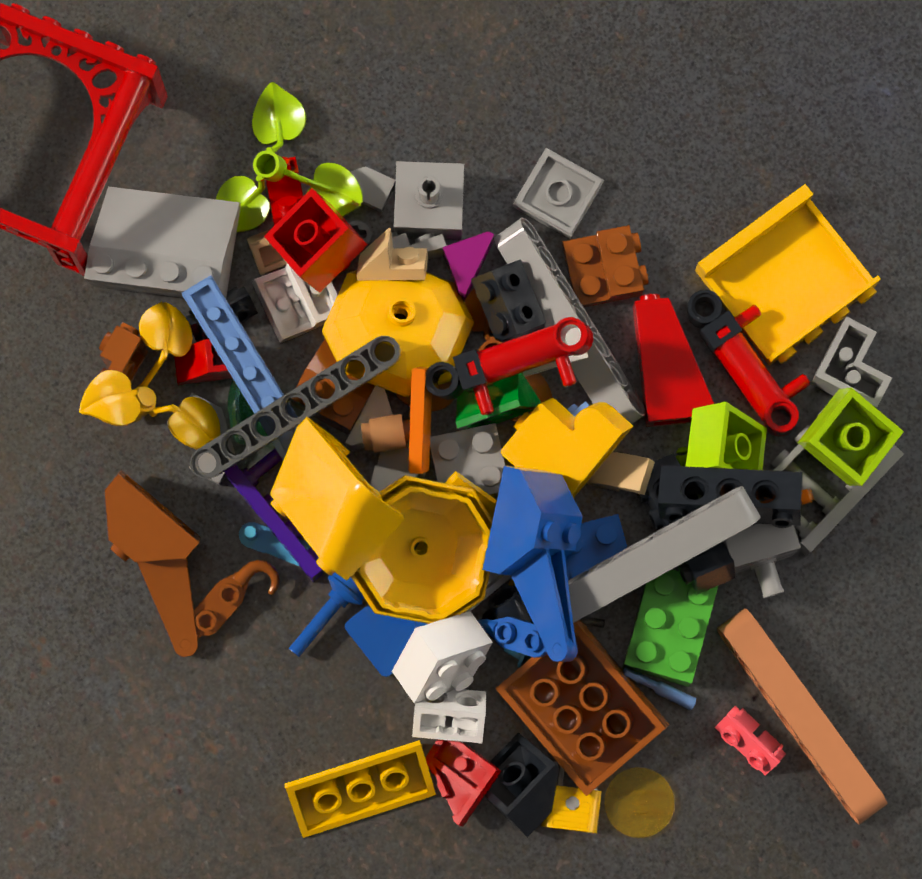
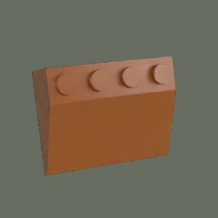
(583, 710)

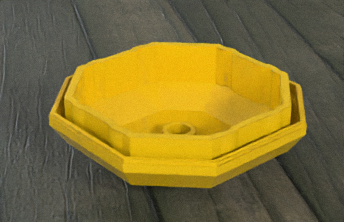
(431, 333)
(448, 572)

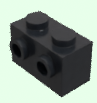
(506, 300)

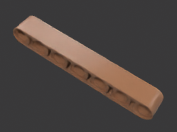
(802, 716)

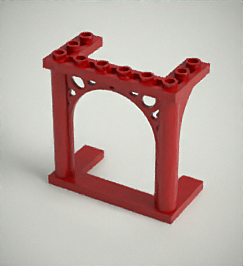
(135, 88)

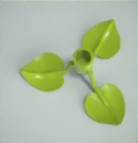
(277, 118)

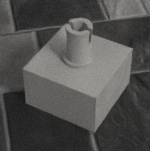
(429, 199)
(760, 549)

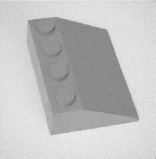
(161, 242)

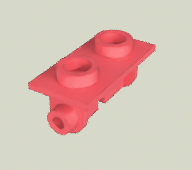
(761, 752)

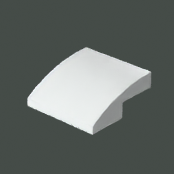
(292, 303)

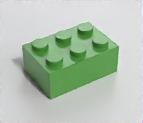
(669, 629)

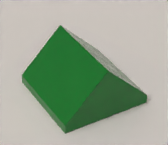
(509, 397)

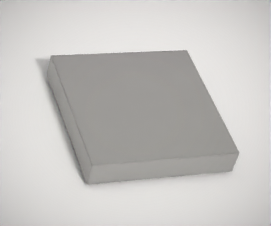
(558, 193)

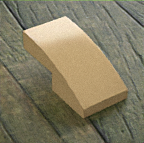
(623, 473)

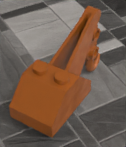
(160, 545)

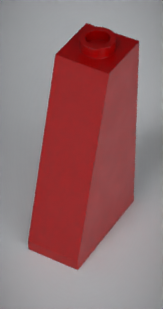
(666, 364)

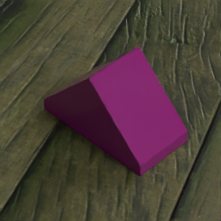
(466, 259)

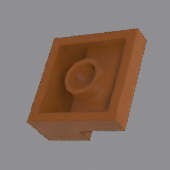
(605, 266)
(123, 350)

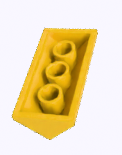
(360, 789)

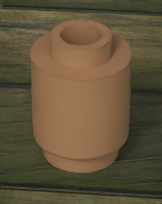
(385, 433)

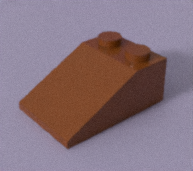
(343, 412)

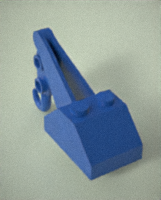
(529, 539)

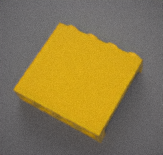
(792, 271)

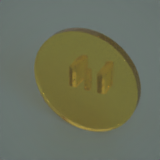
(639, 802)

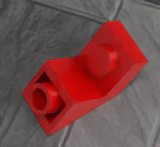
(285, 192)

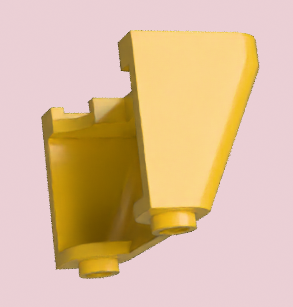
(331, 501)

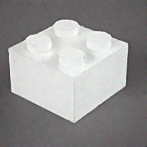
(442, 657)

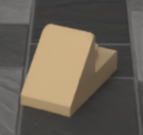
(384, 262)

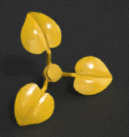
(114, 402)

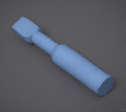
(663, 689)

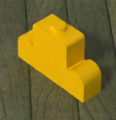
(565, 443)

